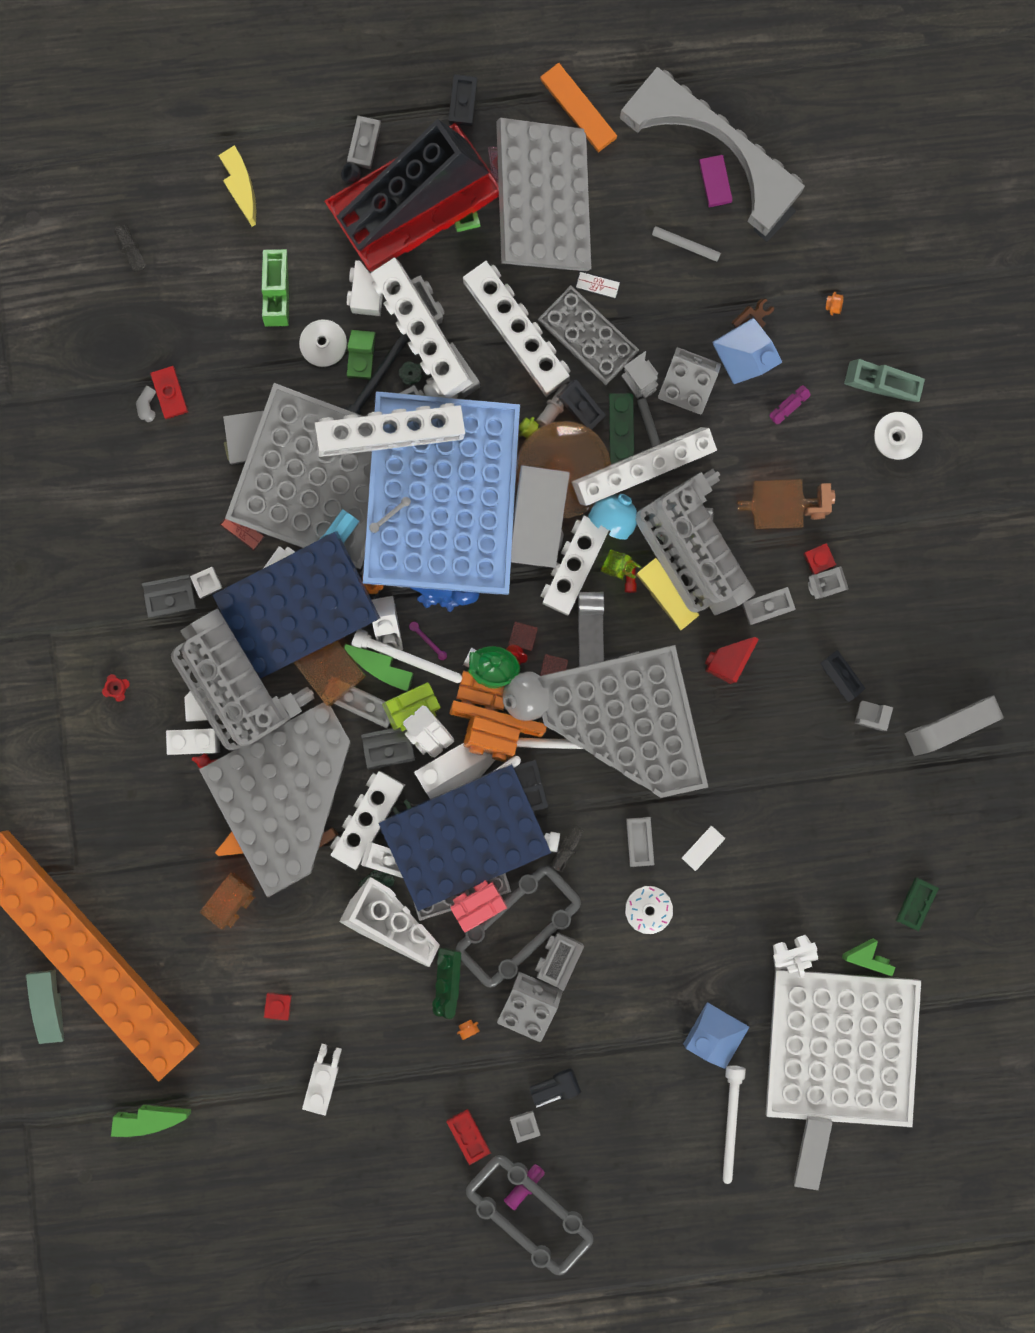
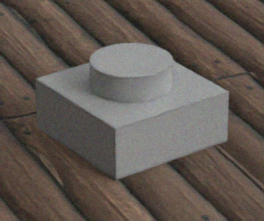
(525, 1126)

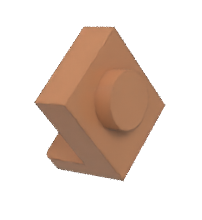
(826, 499)

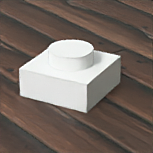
(206, 582)

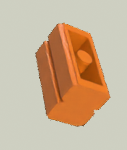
(475, 693)
(491, 738)

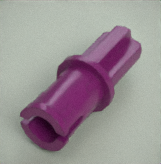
(520, 1192)

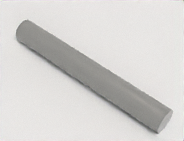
(685, 243)

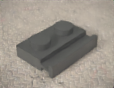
(169, 596)
(387, 748)

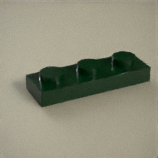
(621, 427)

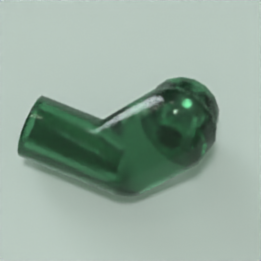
(382, 877)

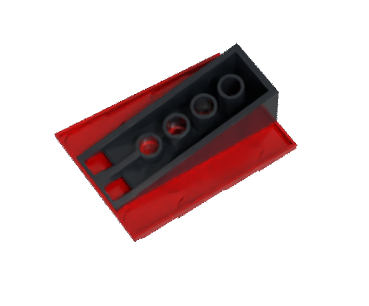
(414, 195)

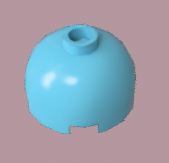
(615, 514)

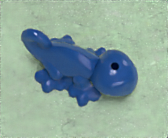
(445, 598)

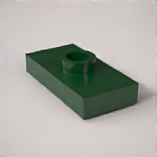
(917, 904)

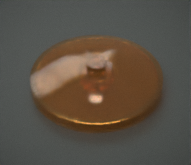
(565, 448)

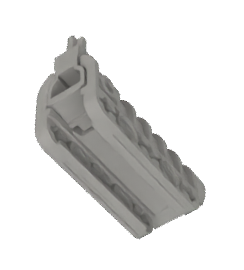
(695, 547)
(231, 684)

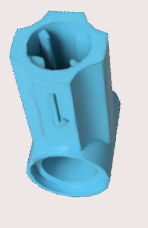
(344, 524)

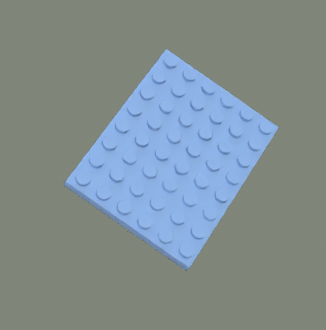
(460, 498)

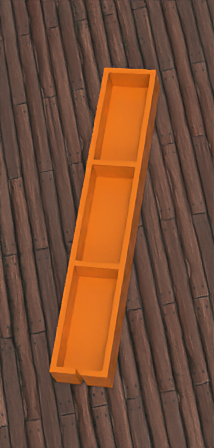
(90, 962)

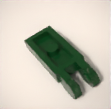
(447, 983)

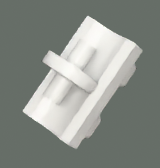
(795, 959)

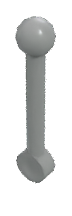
(374, 527)

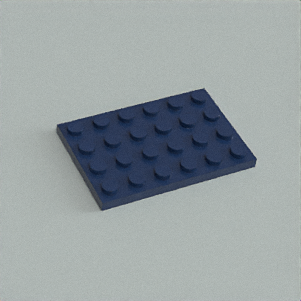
(297, 605)
(464, 837)

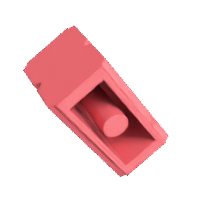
(478, 906)

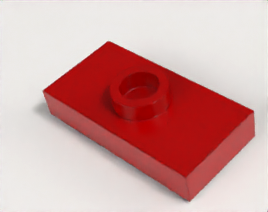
(169, 392)
(468, 1136)

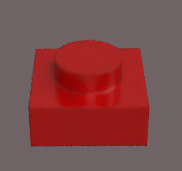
(819, 559)
(277, 1006)

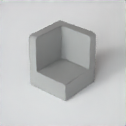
(873, 715)

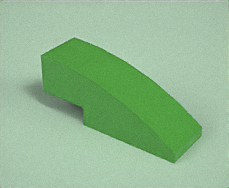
(275, 288)
(380, 667)
(147, 1121)

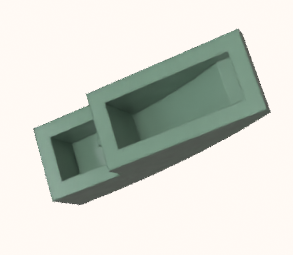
(884, 380)
(45, 1006)

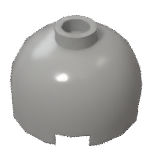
(526, 697)

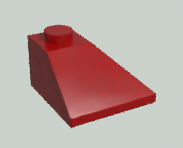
(730, 660)

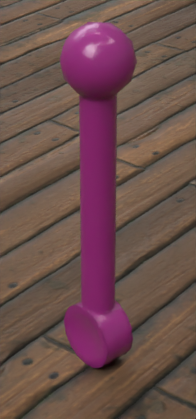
(442, 655)

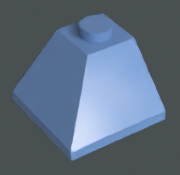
(747, 352)
(715, 1036)

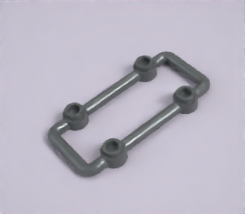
(560, 920)
(540, 1254)

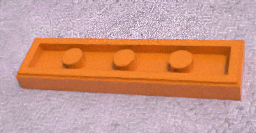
(578, 107)
(468, 711)

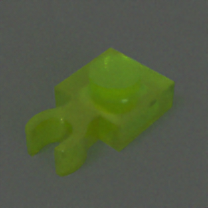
(618, 565)

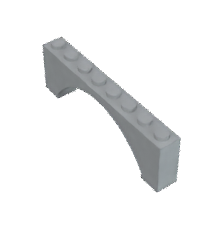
(666, 102)

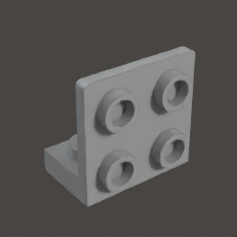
(689, 381)
(530, 1007)

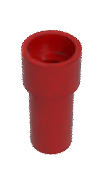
(630, 585)

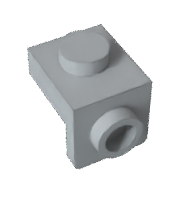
(827, 583)

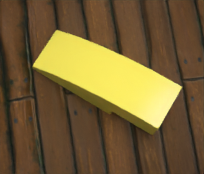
(239, 183)
(665, 594)

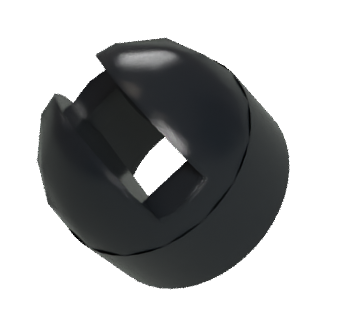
(351, 173)

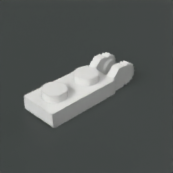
(321, 1082)

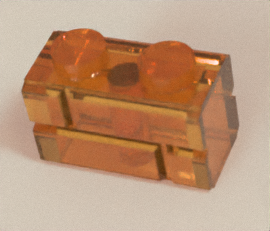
(227, 901)

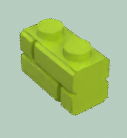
(408, 703)

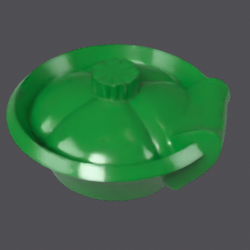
(493, 666)

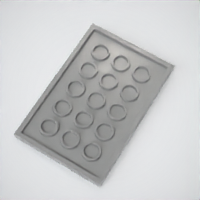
(543, 195)

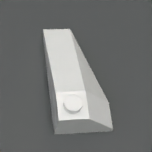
(452, 770)
(383, 918)

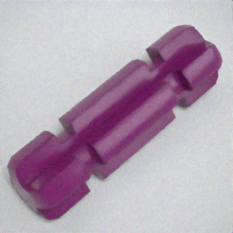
(789, 405)

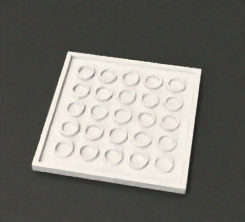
(843, 1048)

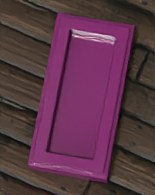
(715, 181)

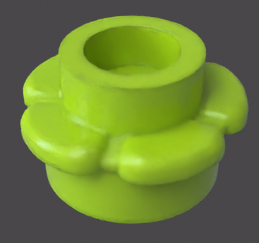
(527, 427)

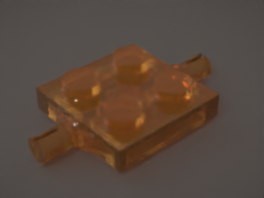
(778, 504)

